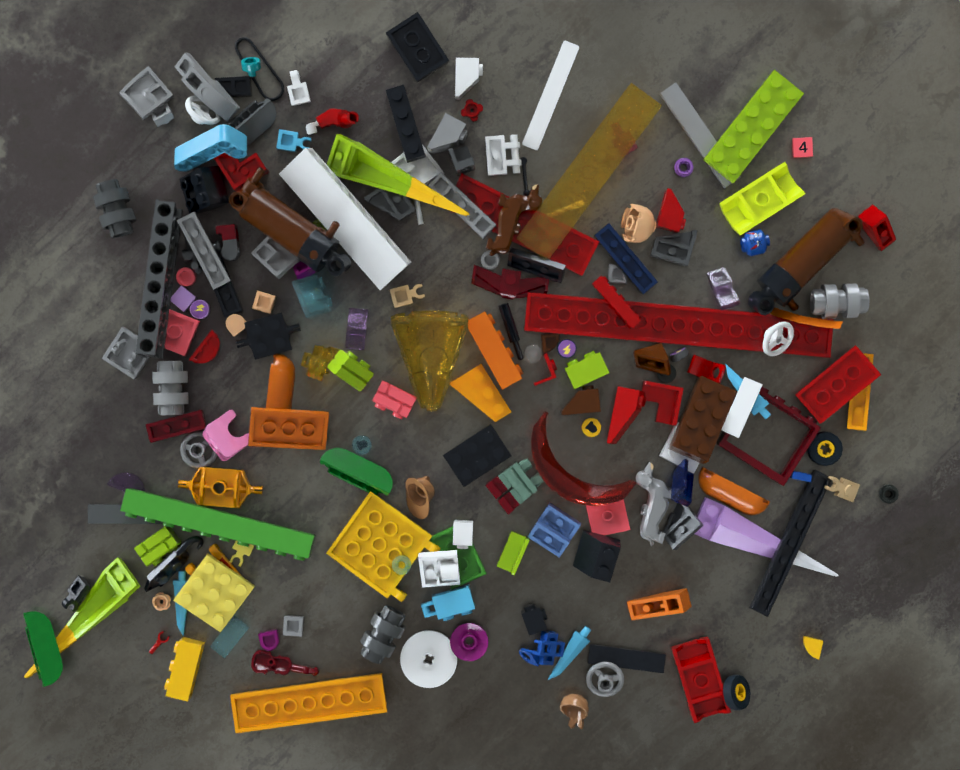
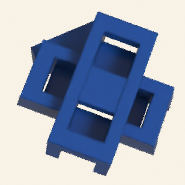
(539, 656)

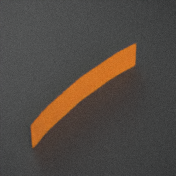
(806, 320)

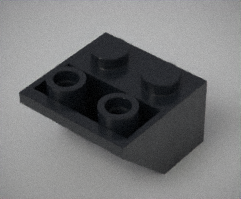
(204, 189)

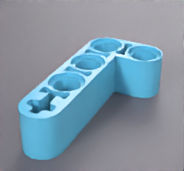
(210, 145)

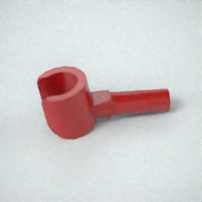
(158, 643)

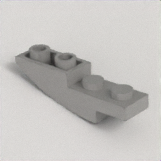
(205, 88)

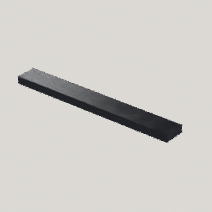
(790, 543)

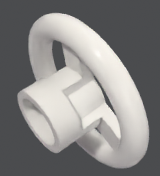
(201, 112)
(775, 337)

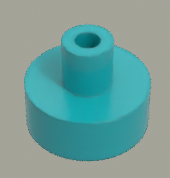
(251, 65)

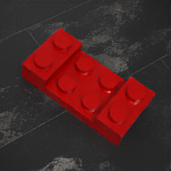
(700, 678)

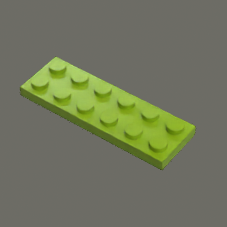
(753, 126)

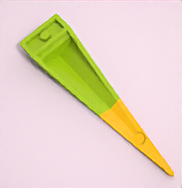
(362, 165)
(105, 597)

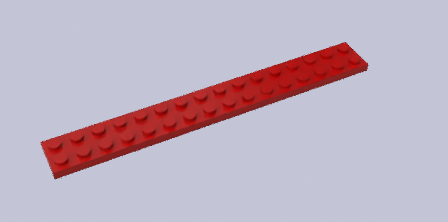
(670, 325)

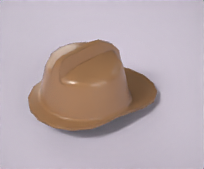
(418, 495)

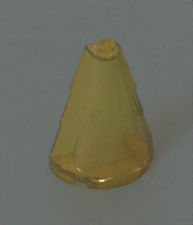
(430, 351)

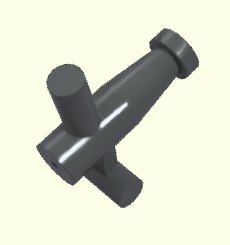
(188, 254)

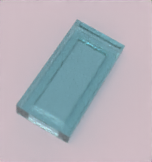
(229, 637)

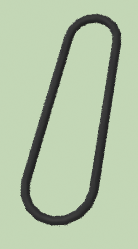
(253, 78)

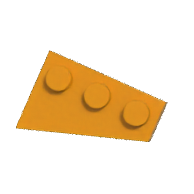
(482, 392)

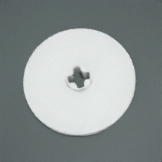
(425, 673)

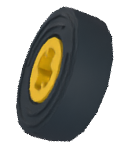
(834, 445)
(736, 692)

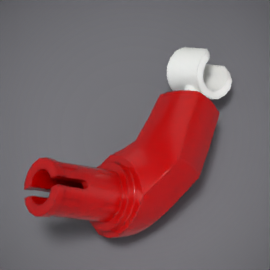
(335, 117)

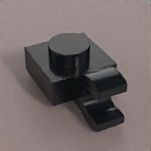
(77, 592)

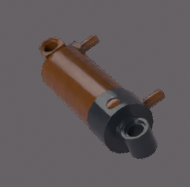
(289, 228)
(805, 260)

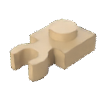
(403, 295)
(843, 488)

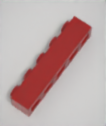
(616, 301)

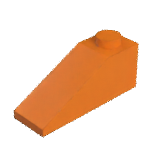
(660, 604)

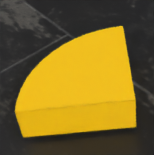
(813, 646)

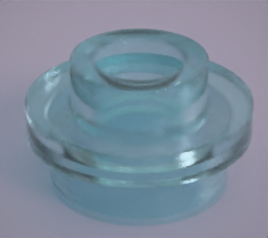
(395, 565)

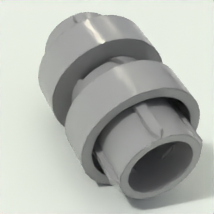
(849, 301)
(170, 376)

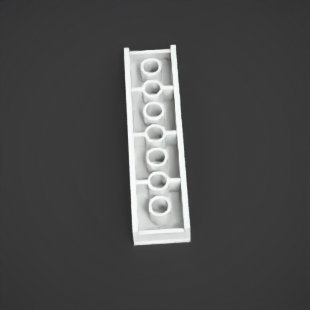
(357, 230)

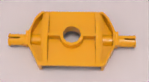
(235, 484)

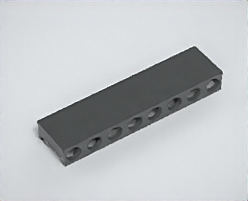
(159, 280)

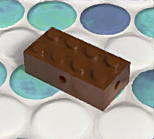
(702, 420)

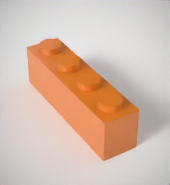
(493, 350)

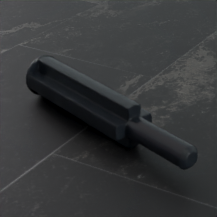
(511, 328)

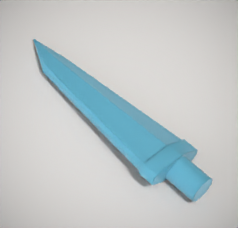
(760, 402)
(181, 612)
(573, 648)

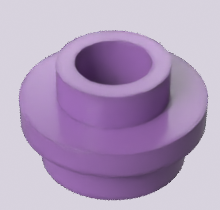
(683, 161)

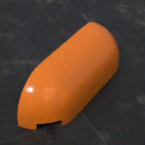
(281, 383)
(731, 493)

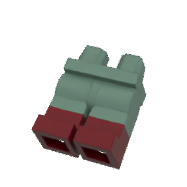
(517, 479)

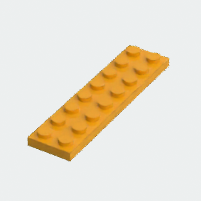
(308, 703)

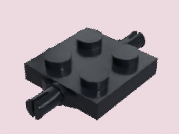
(268, 335)

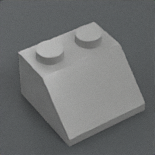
(448, 135)

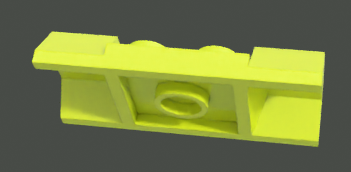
(761, 199)

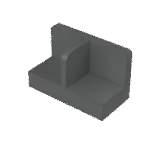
(462, 160)

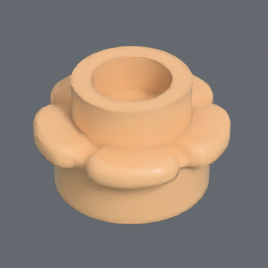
(161, 606)

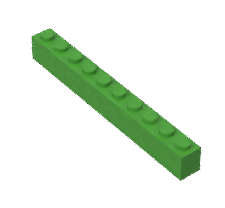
(218, 523)

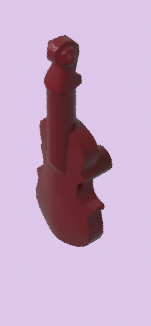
(264, 662)

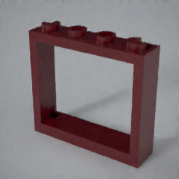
(794, 413)

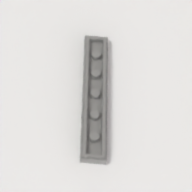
(692, 124)

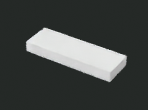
(741, 407)

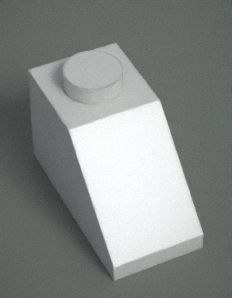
(467, 75)

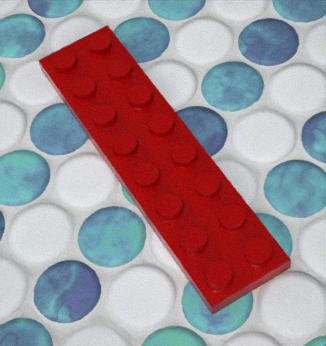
(573, 251)

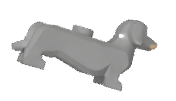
(656, 504)

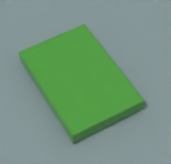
(468, 559)

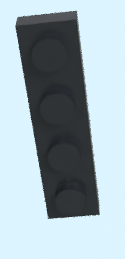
(405, 123)

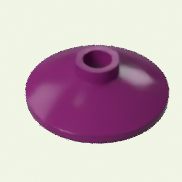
(467, 651)

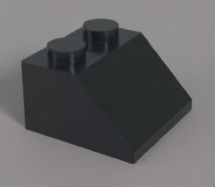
(597, 555)

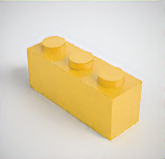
(184, 668)

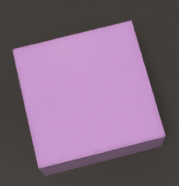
(183, 298)

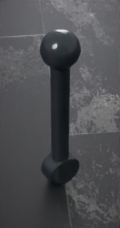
(524, 161)

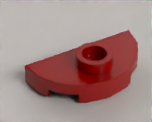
(207, 349)

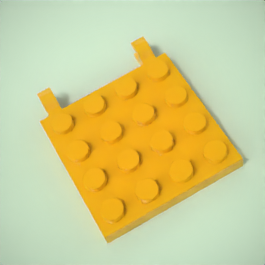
(373, 541)

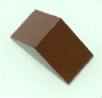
(653, 359)

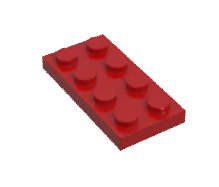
(838, 384)

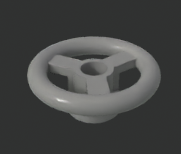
(192, 450)
(605, 688)

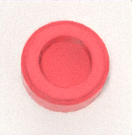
(186, 276)

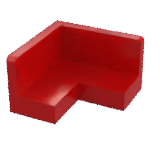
(238, 172)
(668, 400)

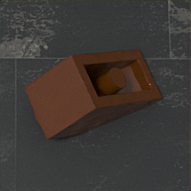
(583, 402)

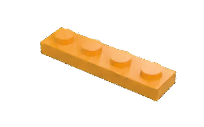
(859, 406)

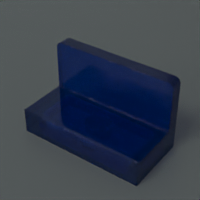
(682, 484)

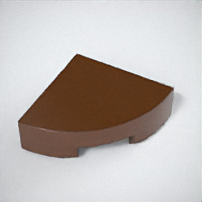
(549, 341)

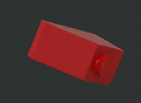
(670, 214)
(877, 227)

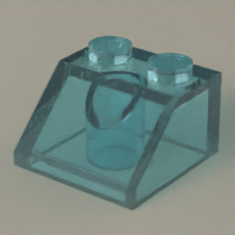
(312, 296)

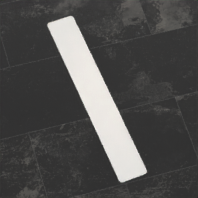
(550, 95)

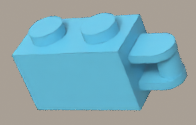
(450, 603)

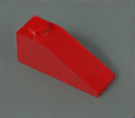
(626, 408)

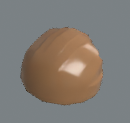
(575, 708)

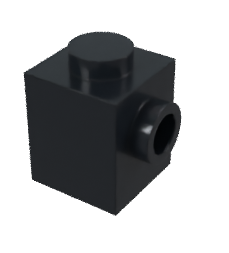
(534, 618)

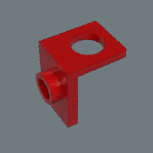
(551, 367)
(703, 367)

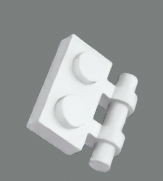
(496, 155)

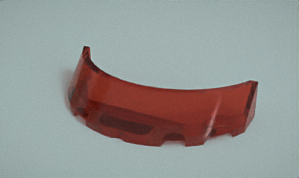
(564, 483)

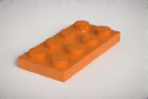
(288, 428)

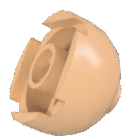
(638, 224)

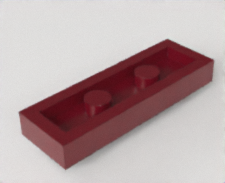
(176, 426)

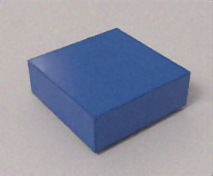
(801, 476)

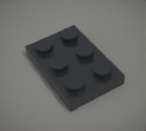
(417, 47)
(477, 455)

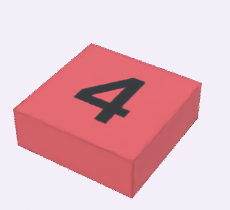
(802, 147)

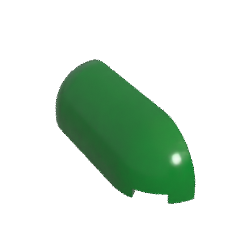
(357, 471)
(43, 647)

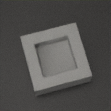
(163, 115)
(293, 625)

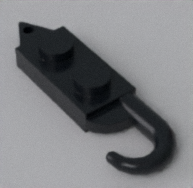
(171, 564)

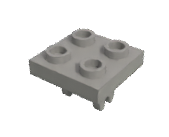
(122, 354)

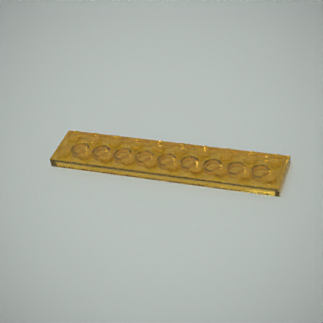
(589, 171)

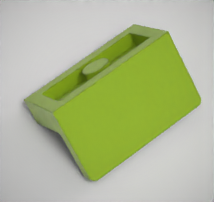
(513, 552)

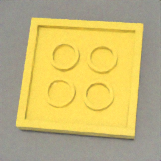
(214, 592)

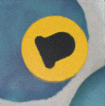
(591, 427)

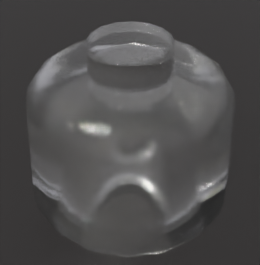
(533, 353)

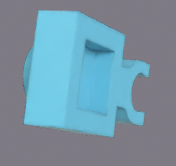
(290, 141)

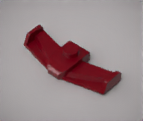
(509, 284)

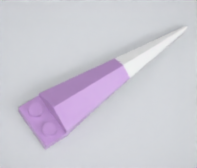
(734, 530)

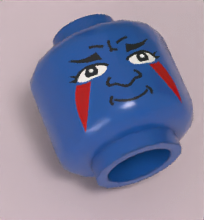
(754, 242)

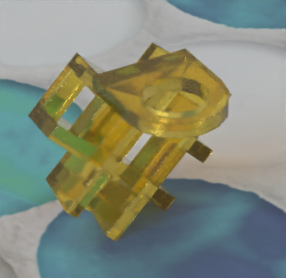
(319, 353)

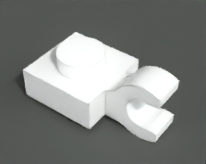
(298, 91)

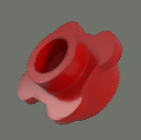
(471, 105)

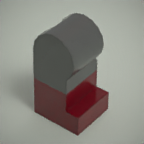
(230, 239)

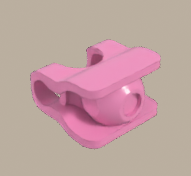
(221, 440)

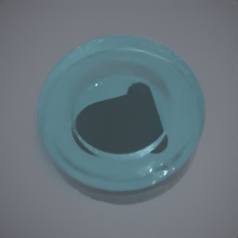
(361, 444)

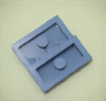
(554, 530)

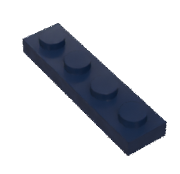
(625, 258)

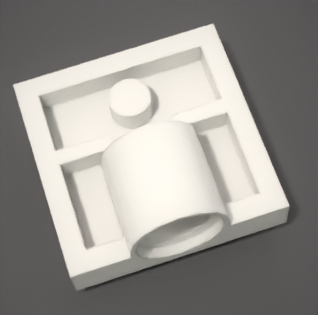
(439, 568)

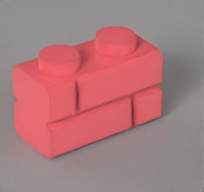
(394, 399)

